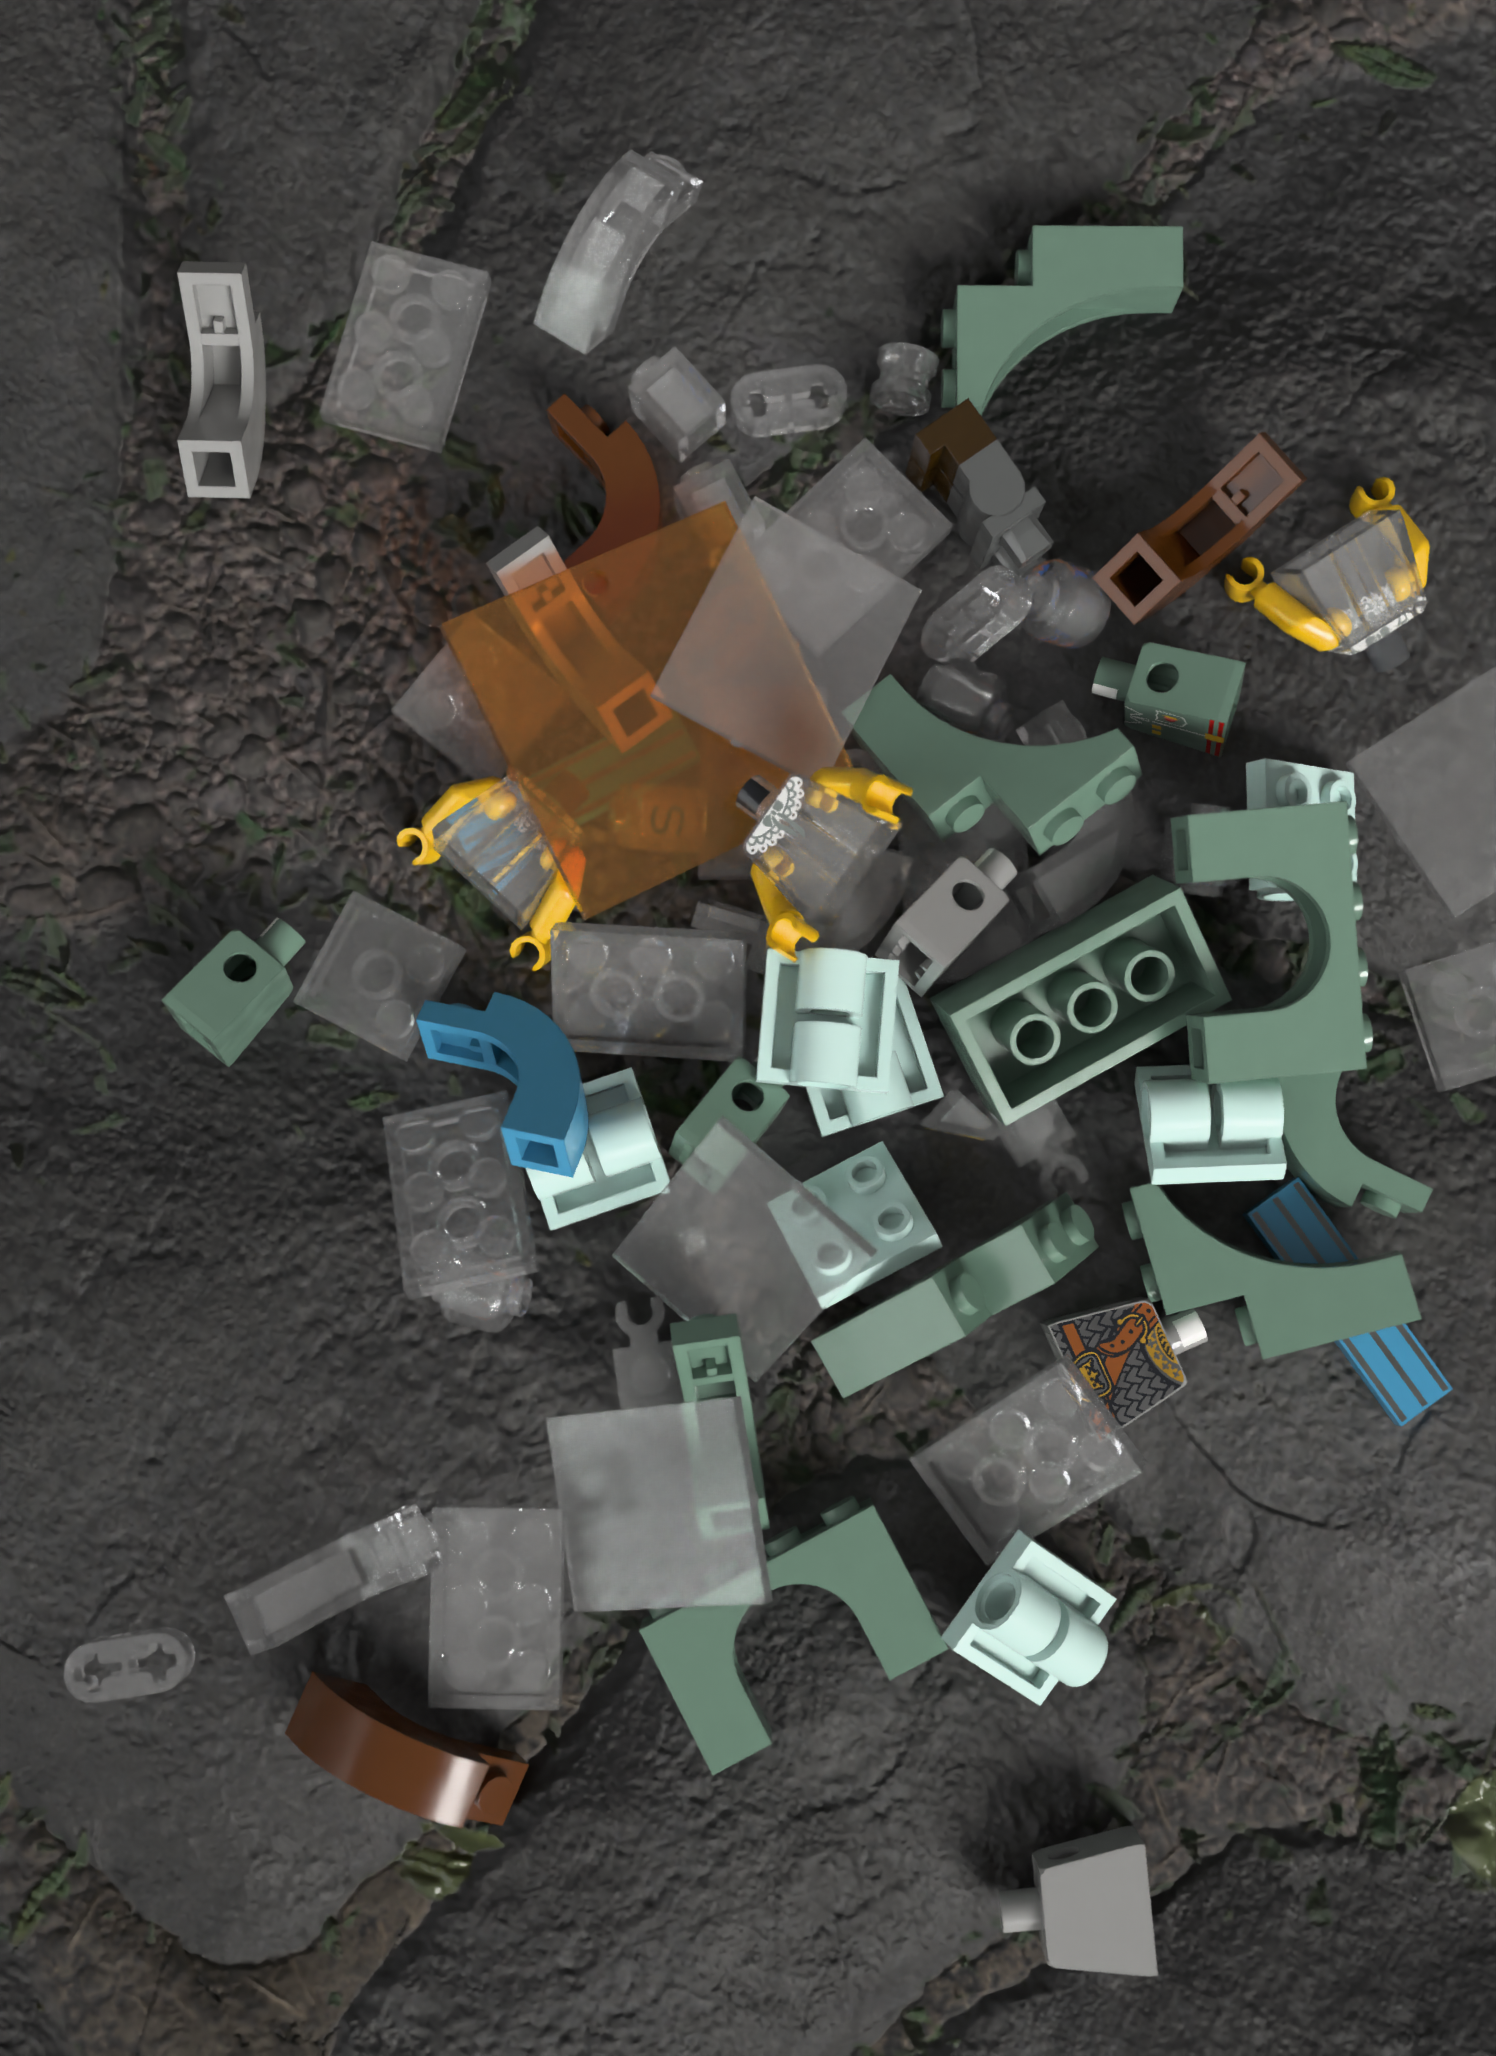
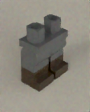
(981, 489)

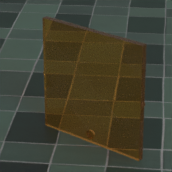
(565, 688)

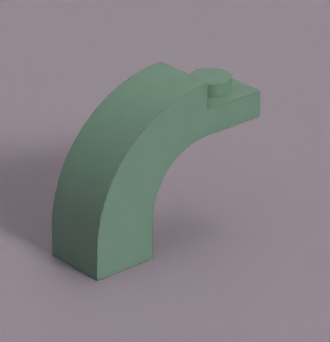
(1327, 1159)
(714, 1366)

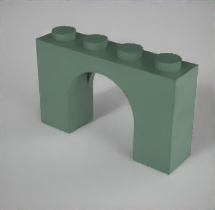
(1321, 1017)
(844, 1555)

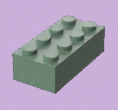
(1081, 998)

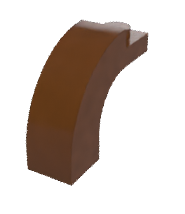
(620, 467)
(1201, 533)
(399, 1761)

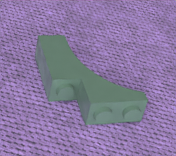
(1059, 283)
(959, 775)
(957, 1296)
(1286, 1301)

